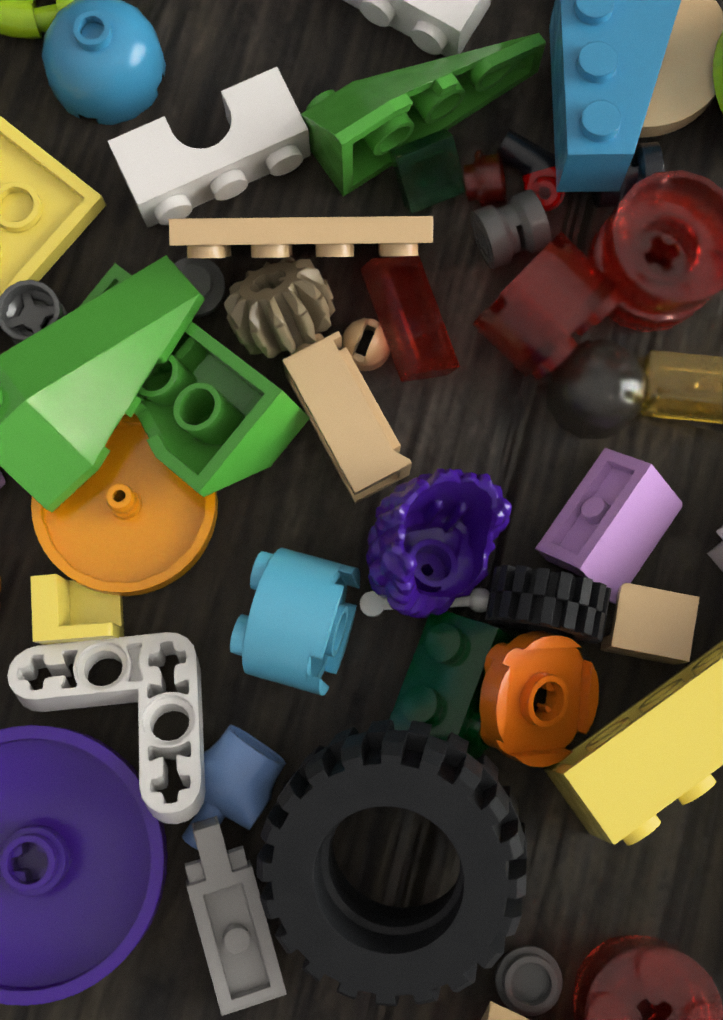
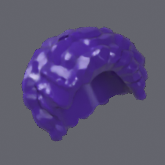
(435, 540)

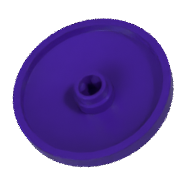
(75, 863)

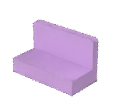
(611, 521)

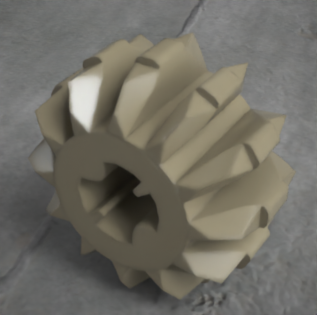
(279, 307)

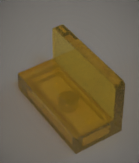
(684, 387)

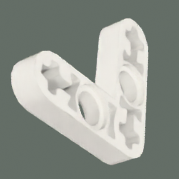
(138, 682)

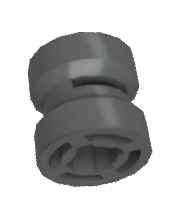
(510, 229)
(27, 307)

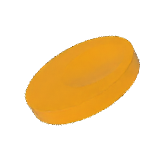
(129, 522)

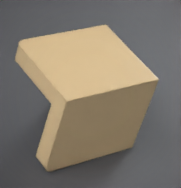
(652, 624)

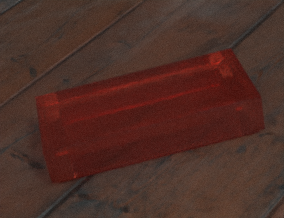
(409, 317)

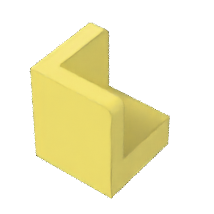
(72, 613)

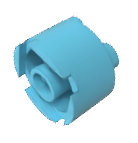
(296, 619)

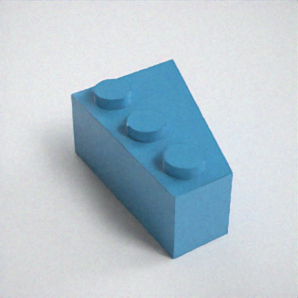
(602, 85)

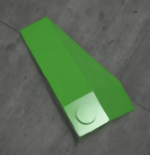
(379, 113)
(83, 374)
(211, 410)

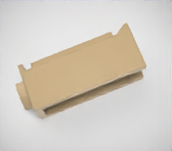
(346, 416)

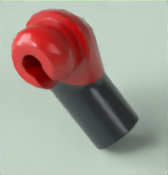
(536, 168)

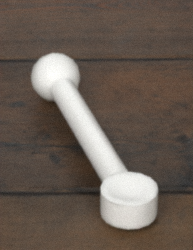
(373, 604)

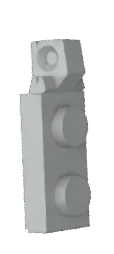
(231, 922)

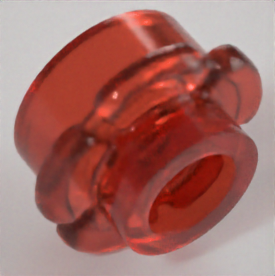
(485, 179)

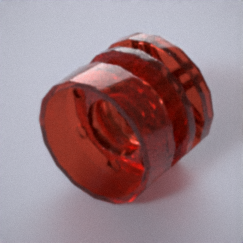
(670, 222)

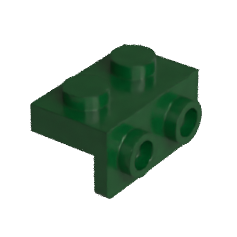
(448, 678)

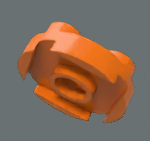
(509, 690)

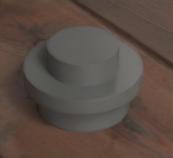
(207, 280)
(528, 980)

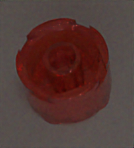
(545, 305)
(640, 968)

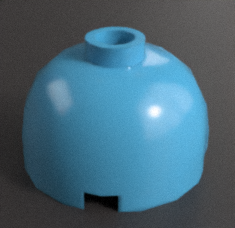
(103, 60)

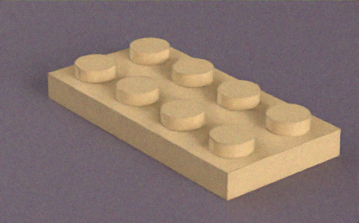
(276, 235)

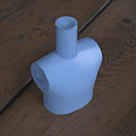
(237, 780)

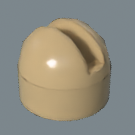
(378, 348)

